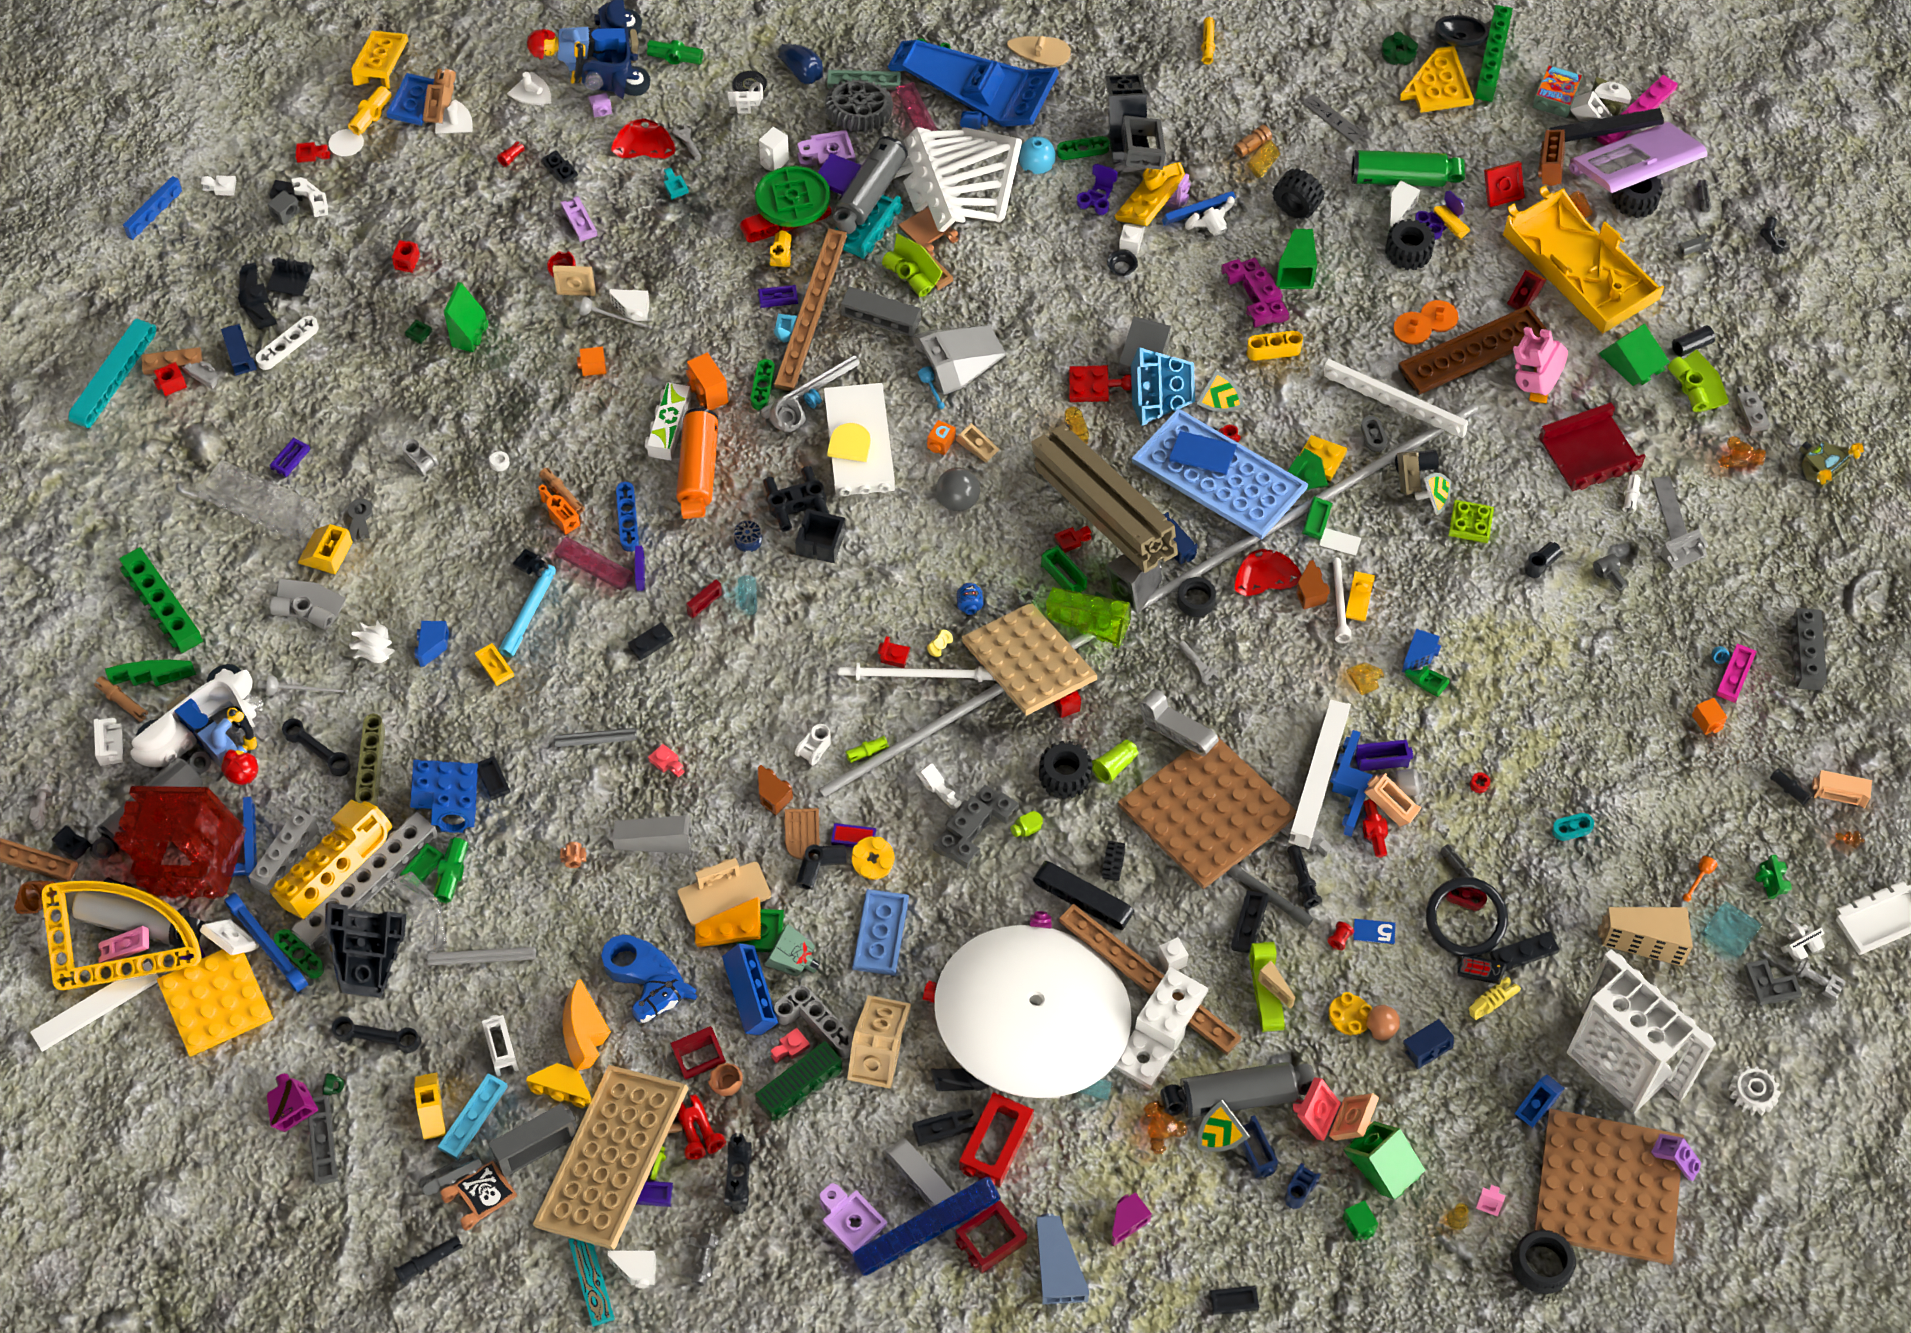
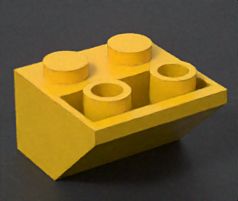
(326, 548)

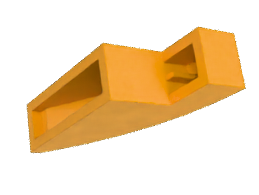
(582, 1027)

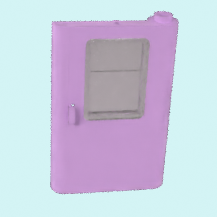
(1638, 157)

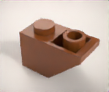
(1311, 588)
(772, 791)

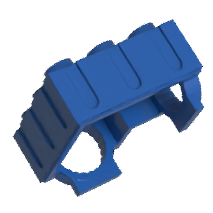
(446, 790)

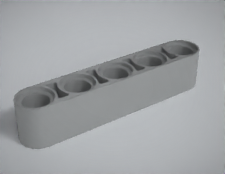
(920, 1174)

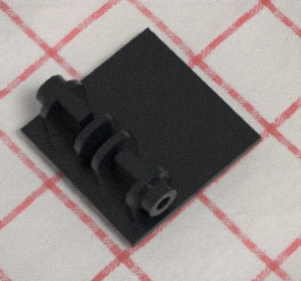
(289, 276)

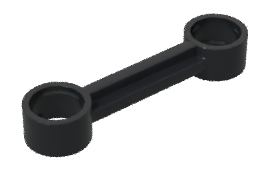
(316, 747)
(375, 1034)

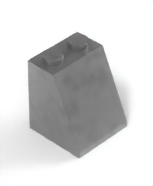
(1131, 583)

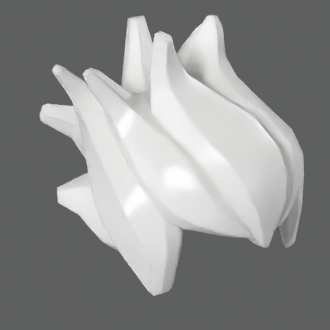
(372, 643)

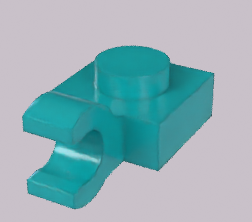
(674, 184)

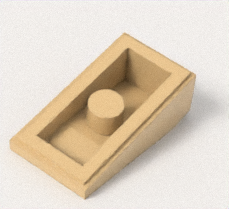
(977, 443)
(1274, 982)

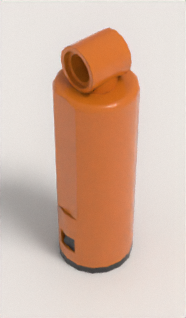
(697, 462)

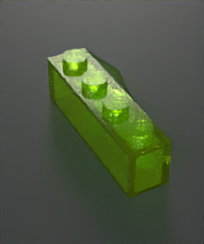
(1090, 614)

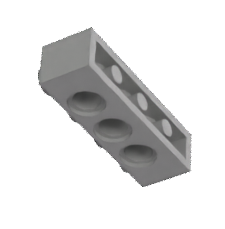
(284, 851)

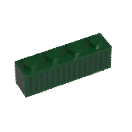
(799, 1081)

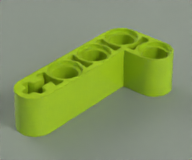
(1268, 1005)

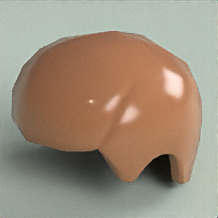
(1383, 1022)
(726, 1079)

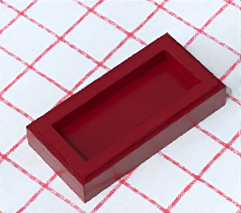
(704, 598)

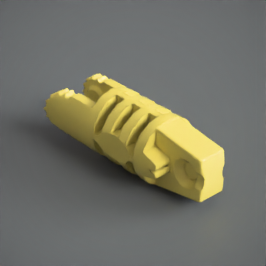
(1493, 998)

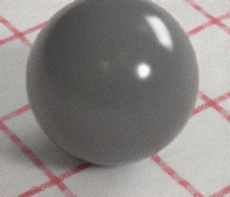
(958, 489)

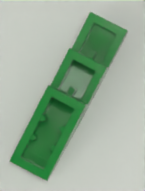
(158, 671)

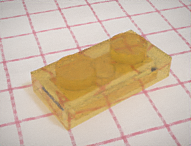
(1263, 158)

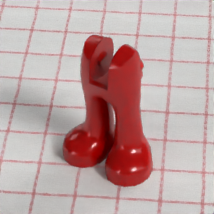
(712, 1140)

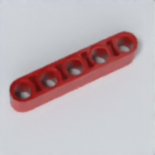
(758, 228)

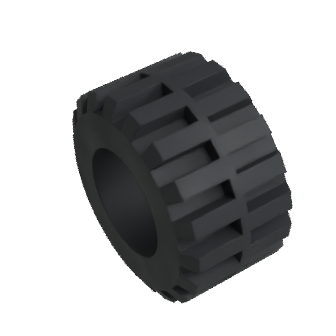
(1298, 193)
(1639, 204)
(1413, 233)
(1062, 784)

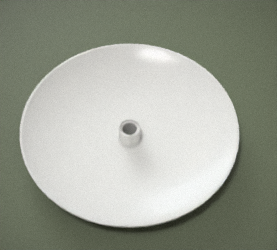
(1025, 1048)

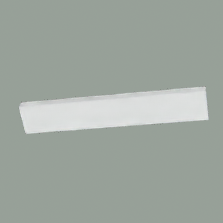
(91, 1009)

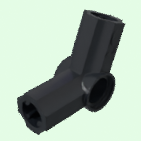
(809, 868)

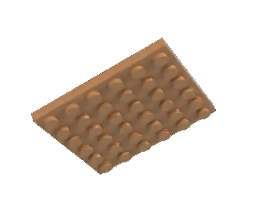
(1207, 811)
(1607, 1187)

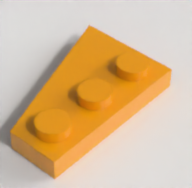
(731, 926)

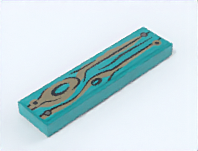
(591, 1282)

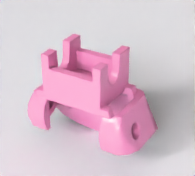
(1543, 353)

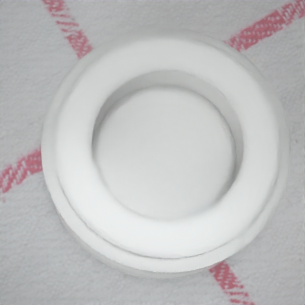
(499, 461)

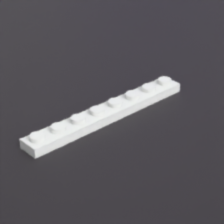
(1395, 398)

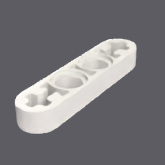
(284, 340)

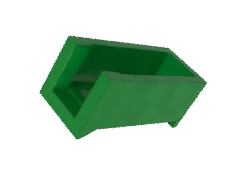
(1057, 556)

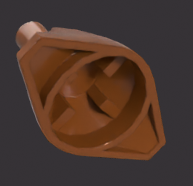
(30, 897)

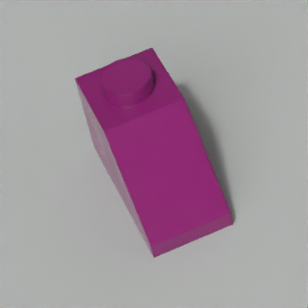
(1129, 1217)

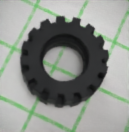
(1113, 860)

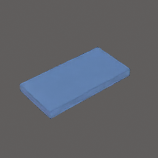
(880, 932)

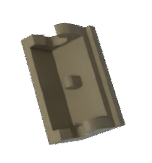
(1409, 472)

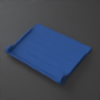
(1203, 452)

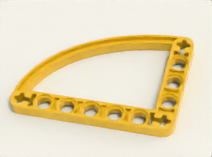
(68, 969)

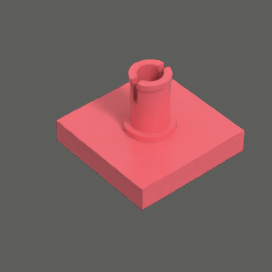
(1317, 1108)

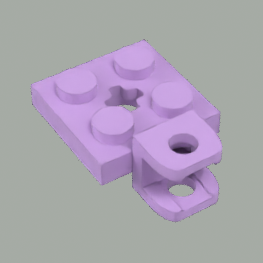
(820, 146)
(844, 1208)

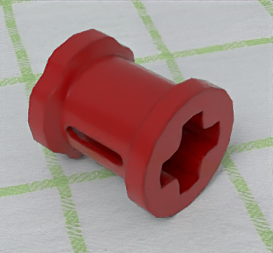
(1340, 935)

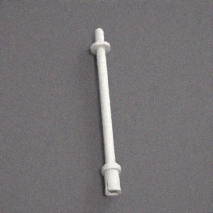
(978, 674)

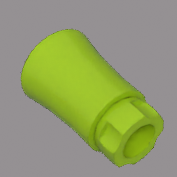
(1114, 761)

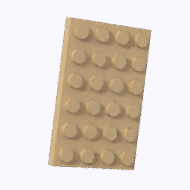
(1029, 658)

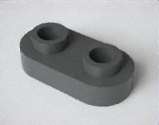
(1374, 435)

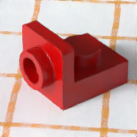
(893, 653)

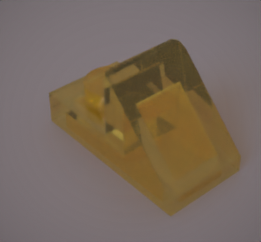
(1365, 677)

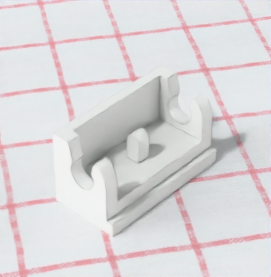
(108, 741)

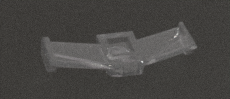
(424, 911)

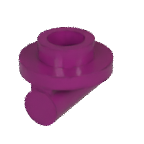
(1040, 919)

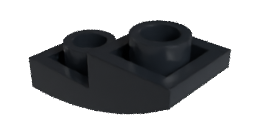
(558, 167)

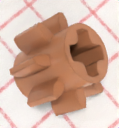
(573, 854)

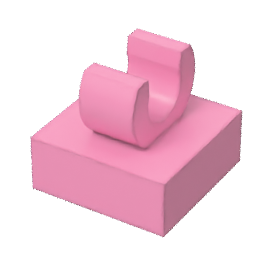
(1490, 1200)

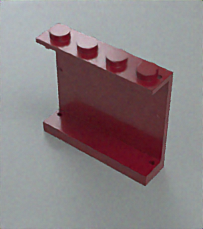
(1589, 448)

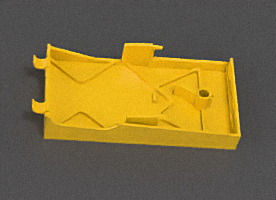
(1580, 260)

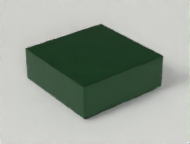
(418, 331)

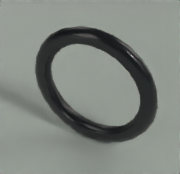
(1491, 892)

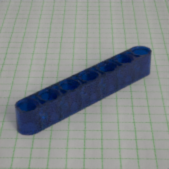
(926, 1226)

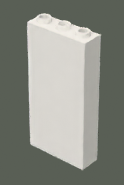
(867, 408)

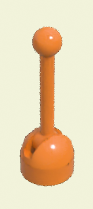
(1706, 866)

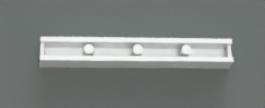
(1319, 774)

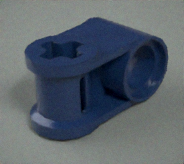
(1302, 1183)

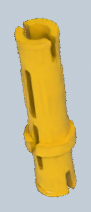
(1208, 45)

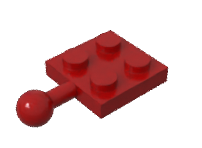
(1092, 383)

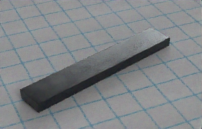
(1612, 124)

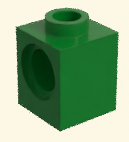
(1360, 1221)

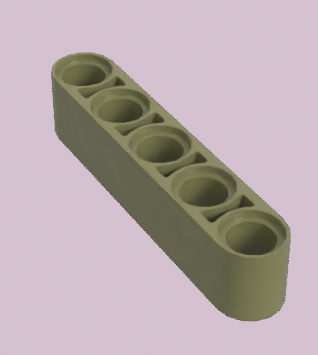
(367, 755)

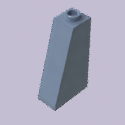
(1059, 1269)

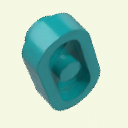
(1571, 826)

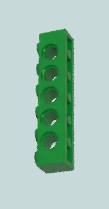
(1493, 53)
(138, 562)

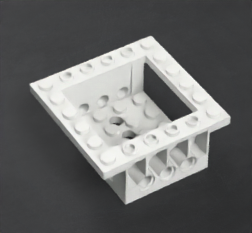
(1621, 1053)

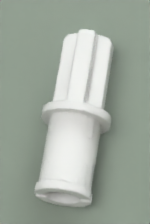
(1631, 493)

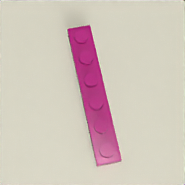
(1648, 100)

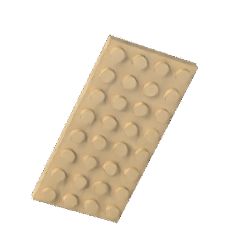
(611, 1157)

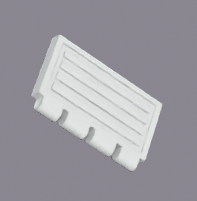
(1877, 919)

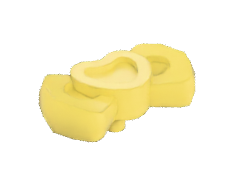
(939, 643)

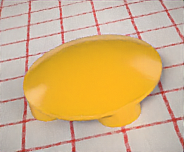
(1349, 1014)

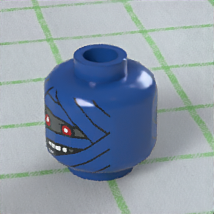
(969, 598)

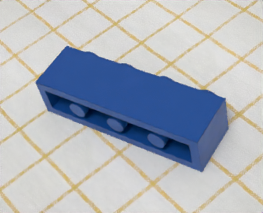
(749, 989)

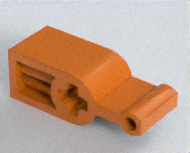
(559, 511)

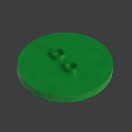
(792, 196)

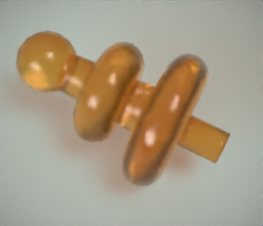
(1848, 838)

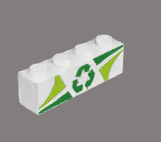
(668, 421)

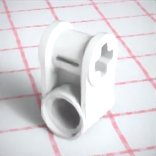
(812, 747)

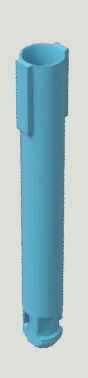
(514, 637)

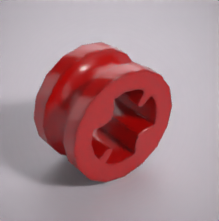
(1479, 776)

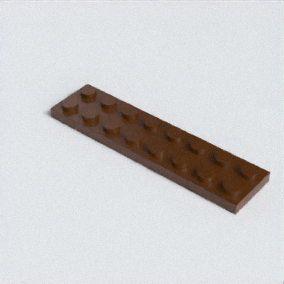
(1469, 350)

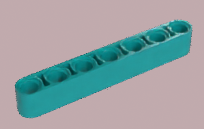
(112, 373)

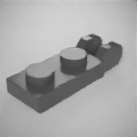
(450, 1173)

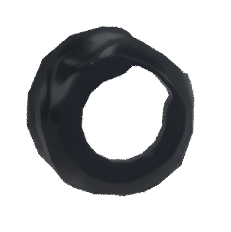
(1122, 256)

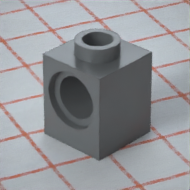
(283, 207)

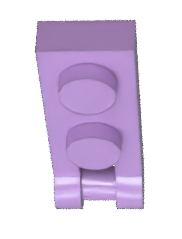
(579, 219)

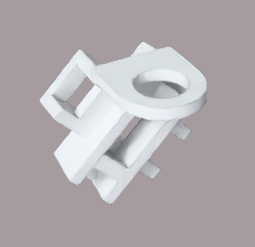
(746, 99)

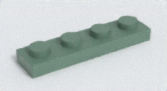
(887, 79)

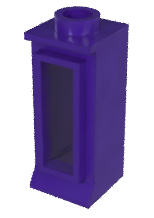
(1382, 749)

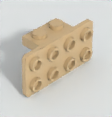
(722, 889)

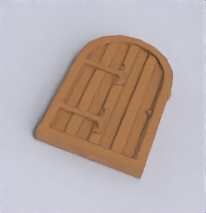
(801, 831)

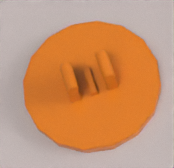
(1441, 314)
(1412, 328)

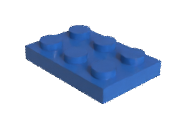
(410, 100)

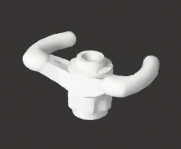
(1212, 219)

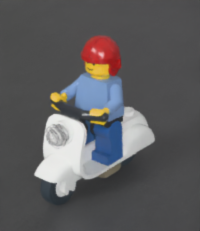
(188, 723)

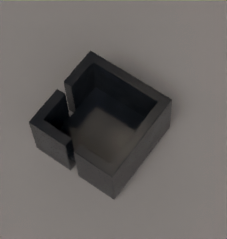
(820, 536)

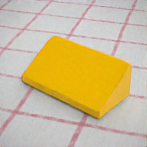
(1451, 221)

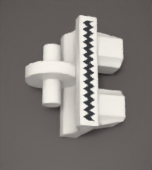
(1796, 947)

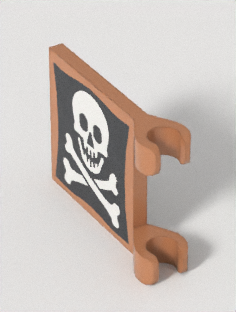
(481, 1192)

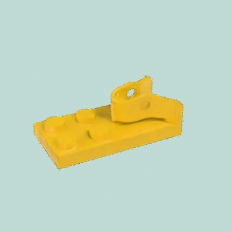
(378, 57)
(1151, 194)

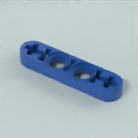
(629, 516)

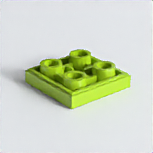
(1471, 521)

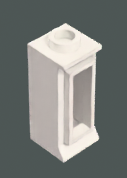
(492, 1023)

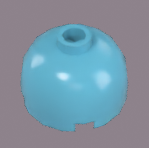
(1037, 155)

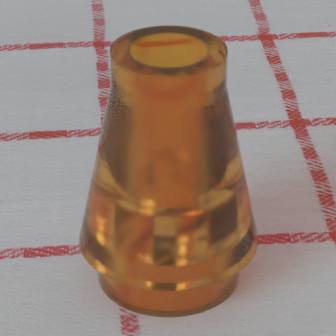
(1581, 203)

